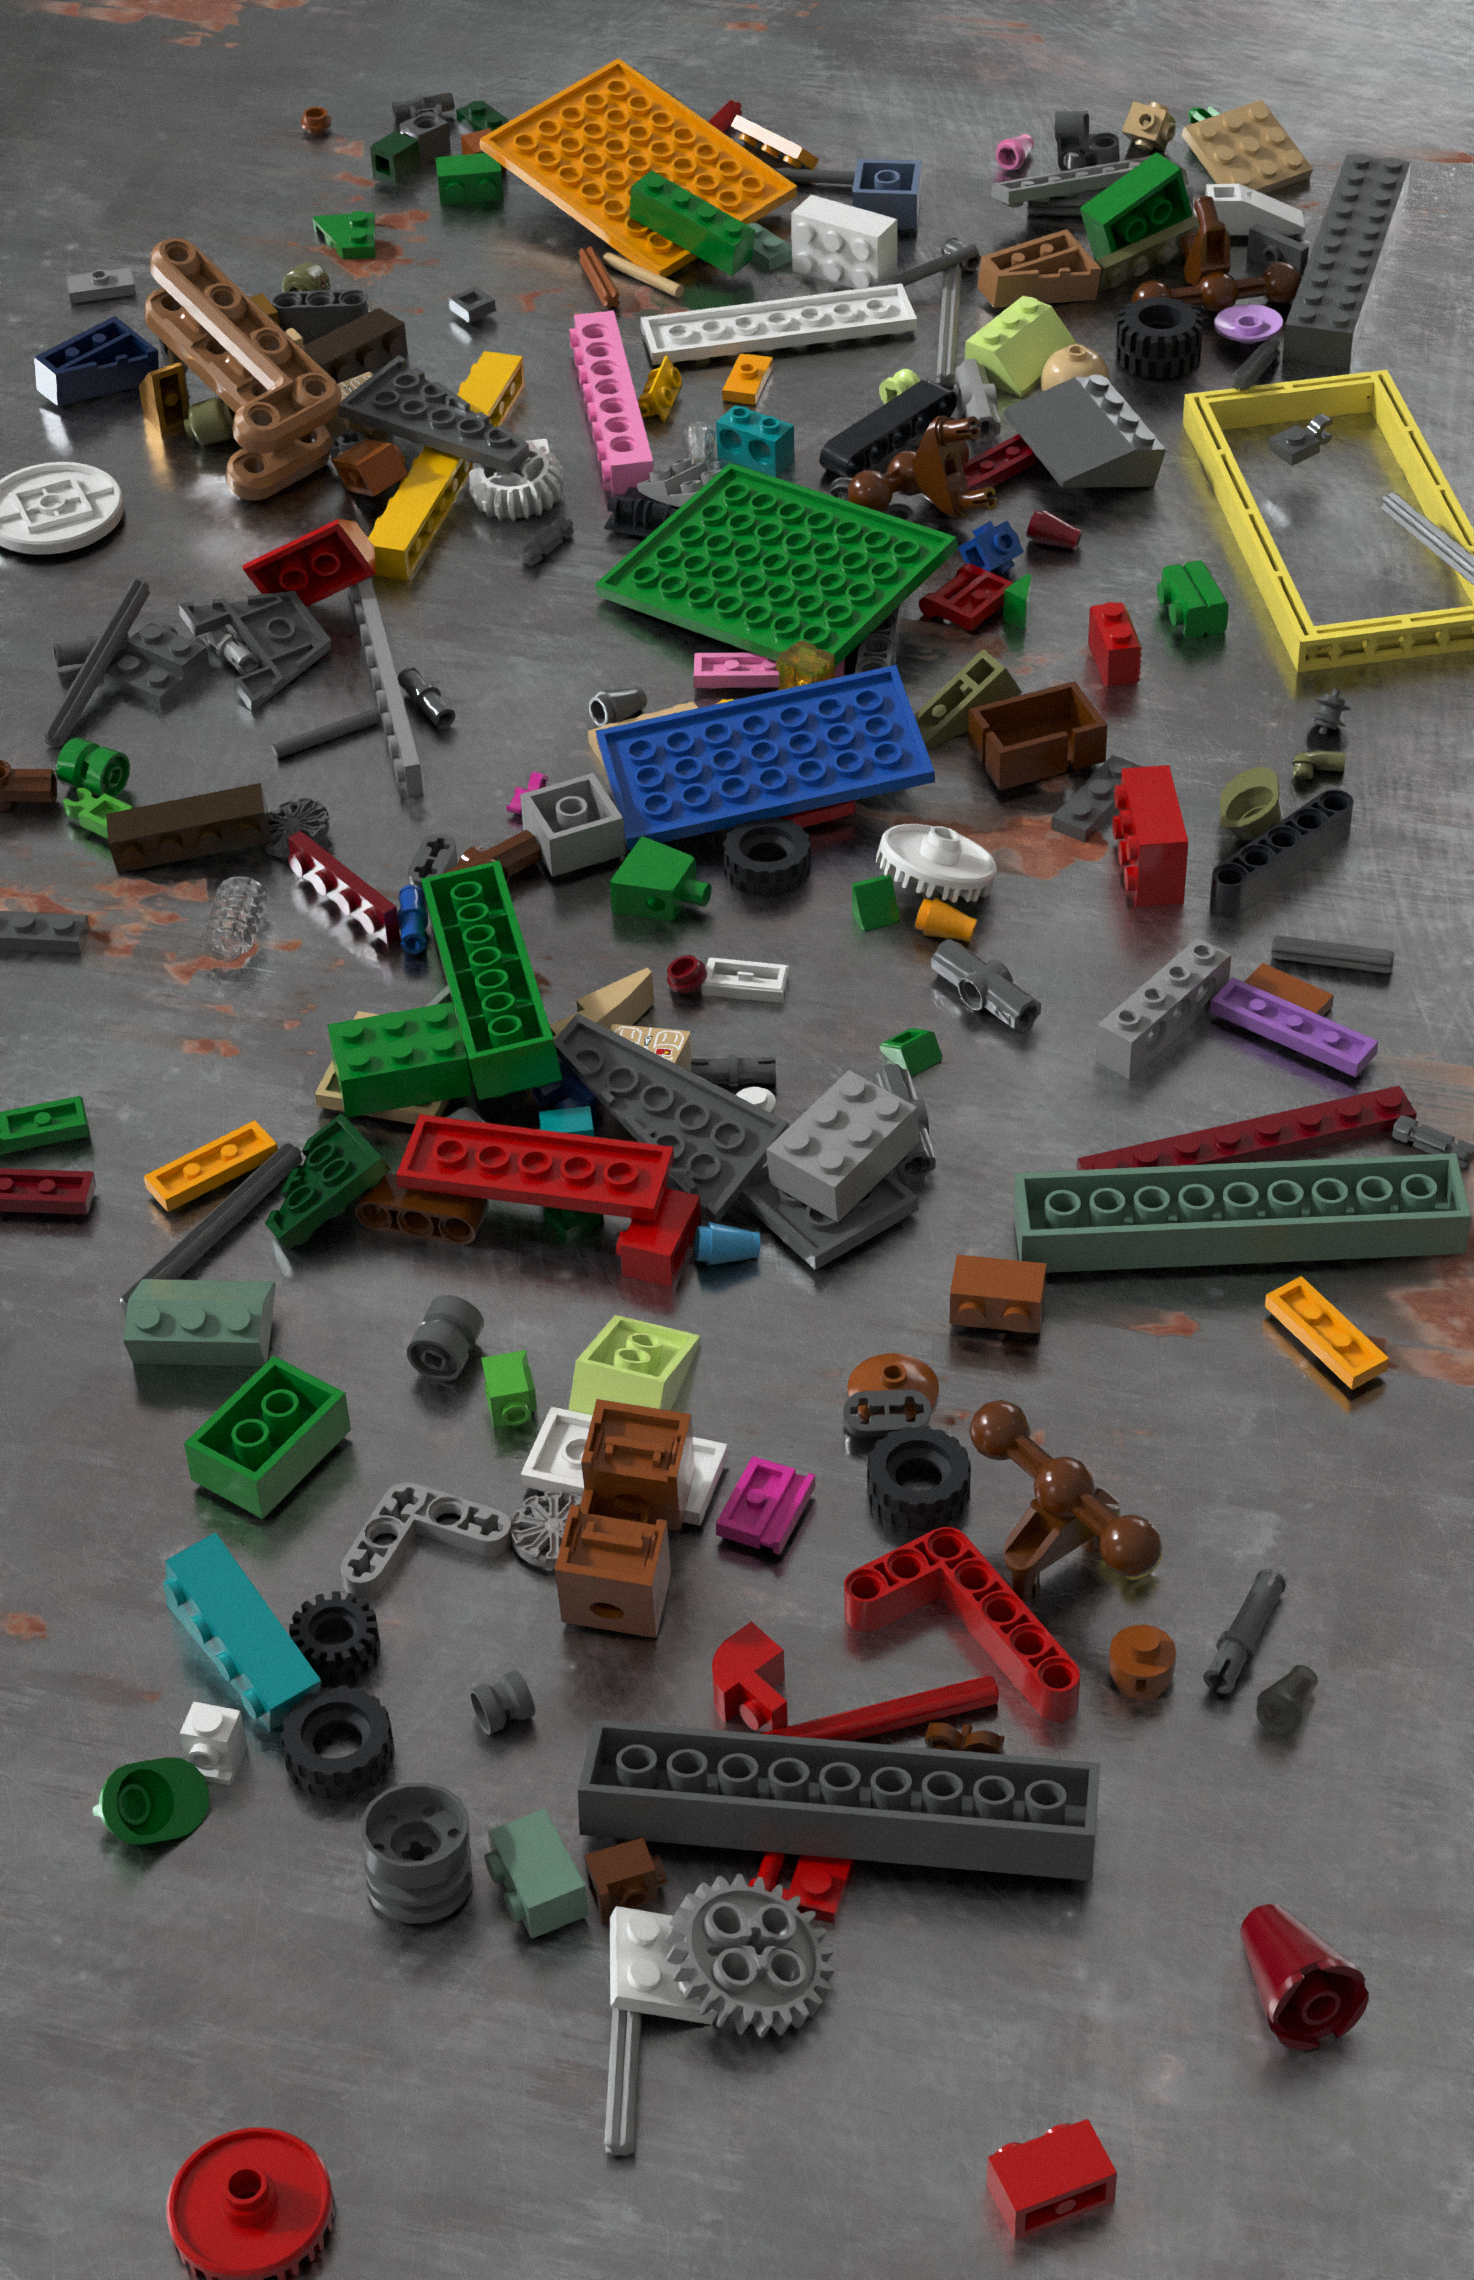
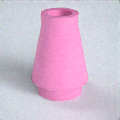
(1013, 152)

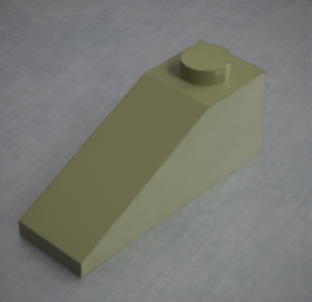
(976, 684)

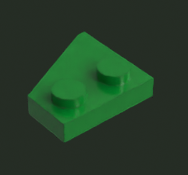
(350, 234)

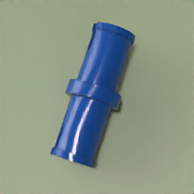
(412, 919)

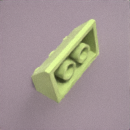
(1018, 345)

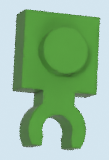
(93, 811)

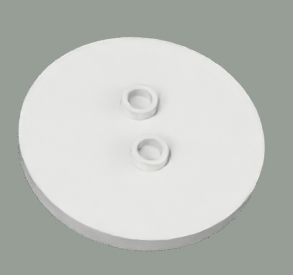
(57, 507)

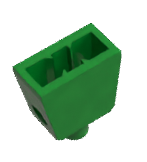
(656, 882)

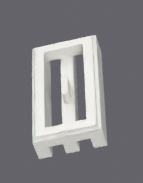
(746, 980)

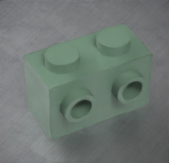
(537, 1874)

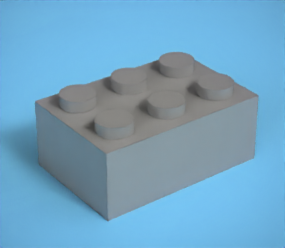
(843, 1145)

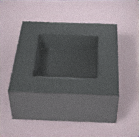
(472, 304)

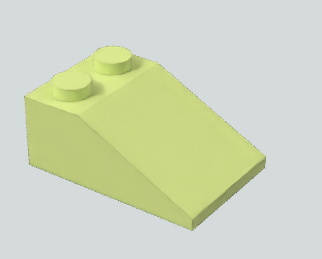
(633, 1365)

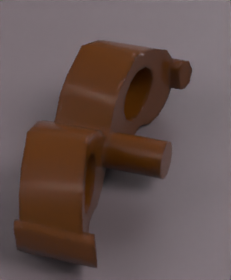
(948, 1738)

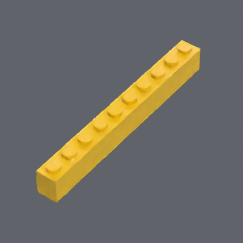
(439, 477)

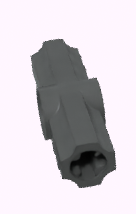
(986, 985)
(921, 1157)

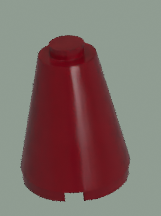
(1301, 1979)

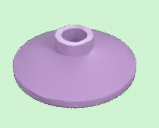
(1248, 323)

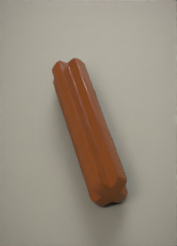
(599, 277)

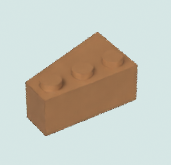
(1045, 268)

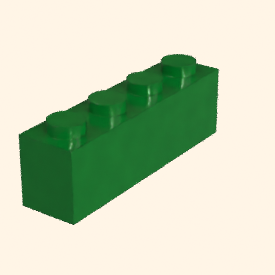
(692, 223)

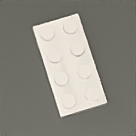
(558, 1453)

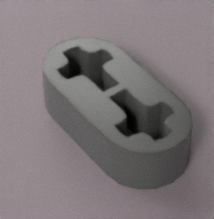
(432, 858)
(885, 1402)

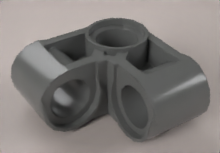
(1074, 136)

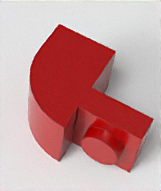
(745, 1678)

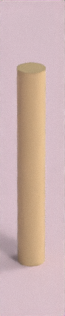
(643, 274)

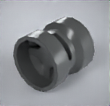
(502, 1702)

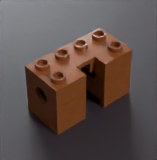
(616, 1543)

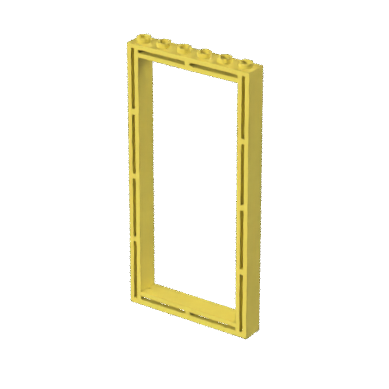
(1298, 400)

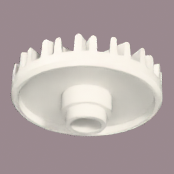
(937, 860)

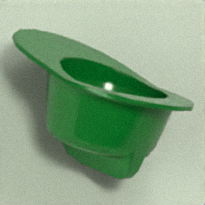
(153, 1800)

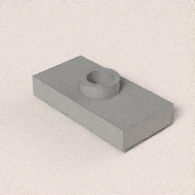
(101, 285)

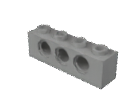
(1162, 1008)

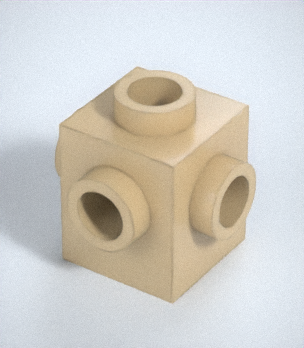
(1149, 126)

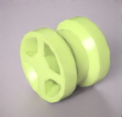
(898, 384)

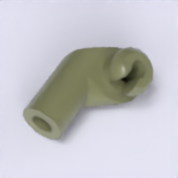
(1317, 760)

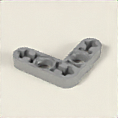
(419, 1520)

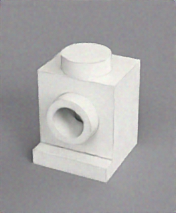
(214, 1741)

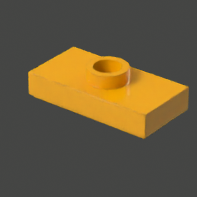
(747, 379)

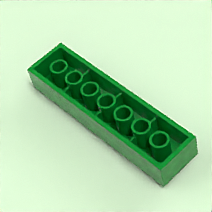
(491, 981)

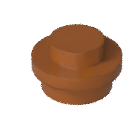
(316, 120)

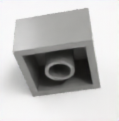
(573, 824)

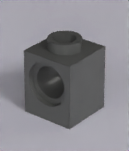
(431, 132)

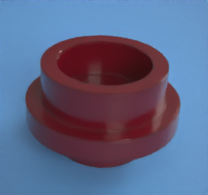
(686, 974)

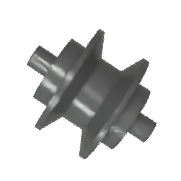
(1329, 711)

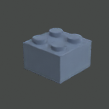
(889, 189)

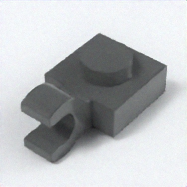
(1300, 444)

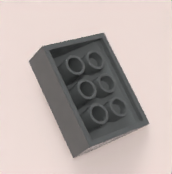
(1088, 435)

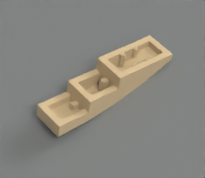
(614, 1004)

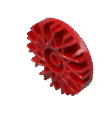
(250, 2205)

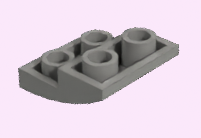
(677, 483)

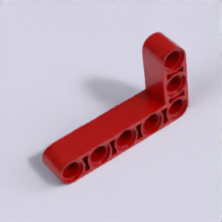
(953, 1569)

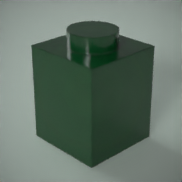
(395, 157)

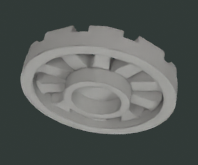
(544, 1528)

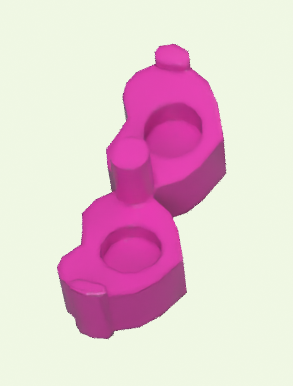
(536, 781)

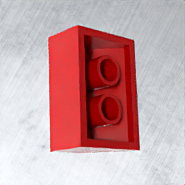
(316, 563)

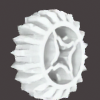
(522, 492)

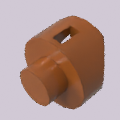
(1141, 1655)

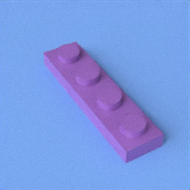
(1294, 1027)

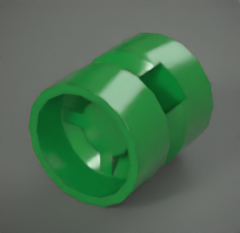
(93, 768)

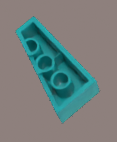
(238, 1630)

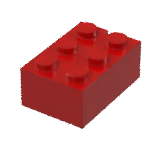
(1151, 836)

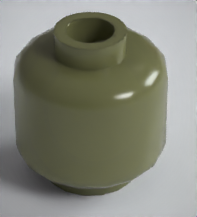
(210, 422)

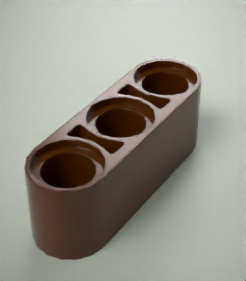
(421, 1212)

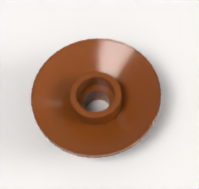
(894, 1372)

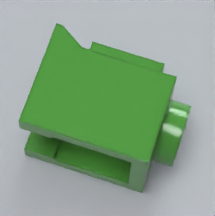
(509, 1388)

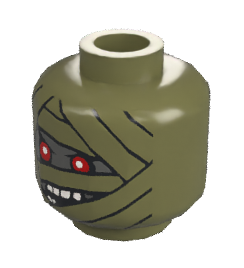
(306, 277)

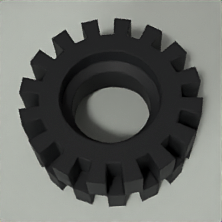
(337, 1616)

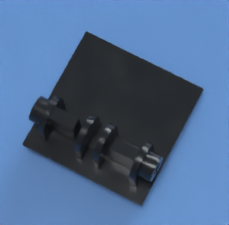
(637, 513)

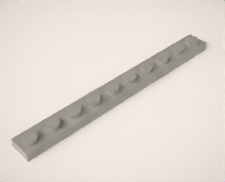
(386, 683)

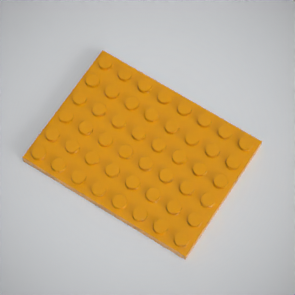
(607, 135)

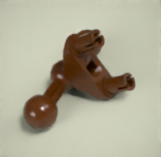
(1209, 268)
(931, 470)
(1065, 1510)

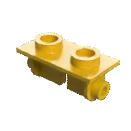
(660, 390)

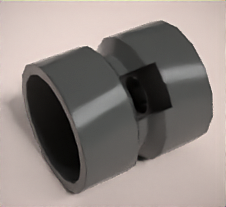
(445, 1338)

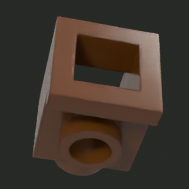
(623, 1877)

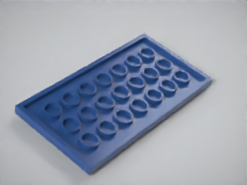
(764, 756)

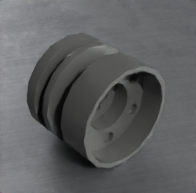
(416, 1852)

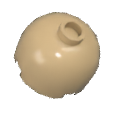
(1070, 363)

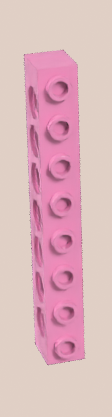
(610, 401)

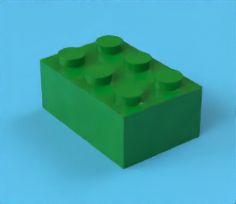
(1136, 206)
(399, 1059)
(267, 1436)

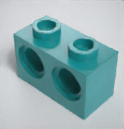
(755, 440)

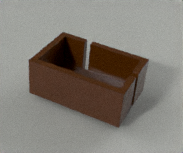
(1037, 735)

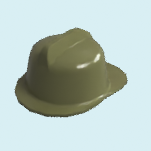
(1251, 803)

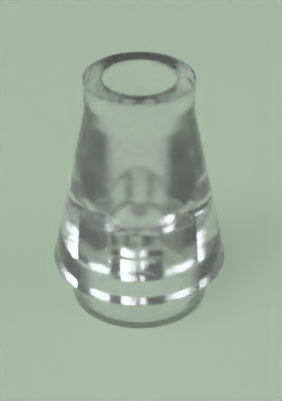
(699, 442)

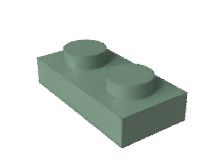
(769, 249)

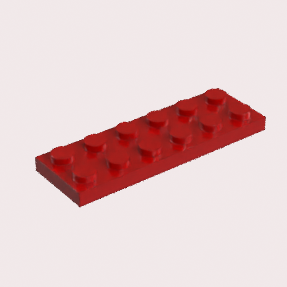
(536, 1167)

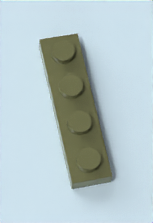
(1144, 254)

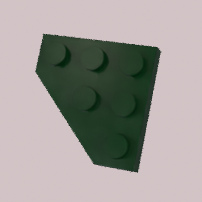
(334, 1173)

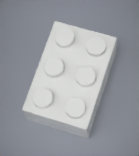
(843, 243)

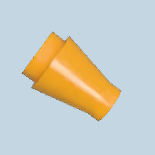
(944, 921)

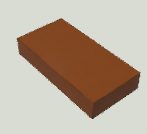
(1291, 989)

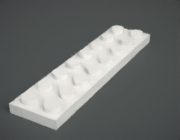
(778, 324)

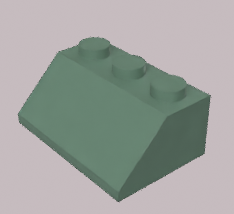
(200, 1322)

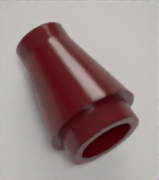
(1052, 531)

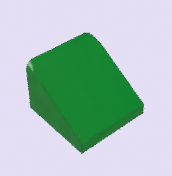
(1018, 601)
(874, 903)
(913, 1050)

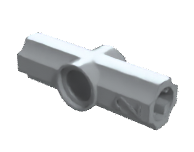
(978, 398)

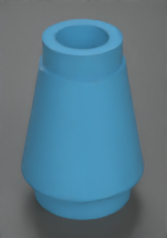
(724, 1244)

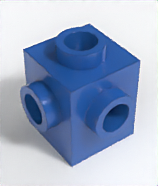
(992, 547)

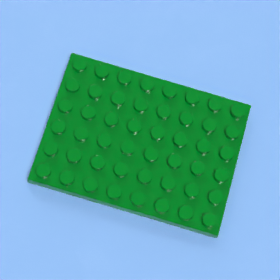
(776, 566)

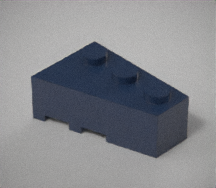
(95, 363)

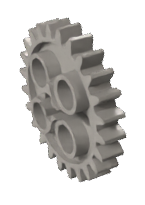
(761, 1944)

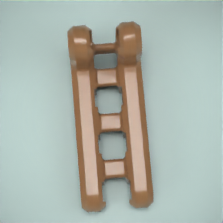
(249, 364)

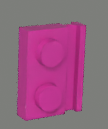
(765, 1505)

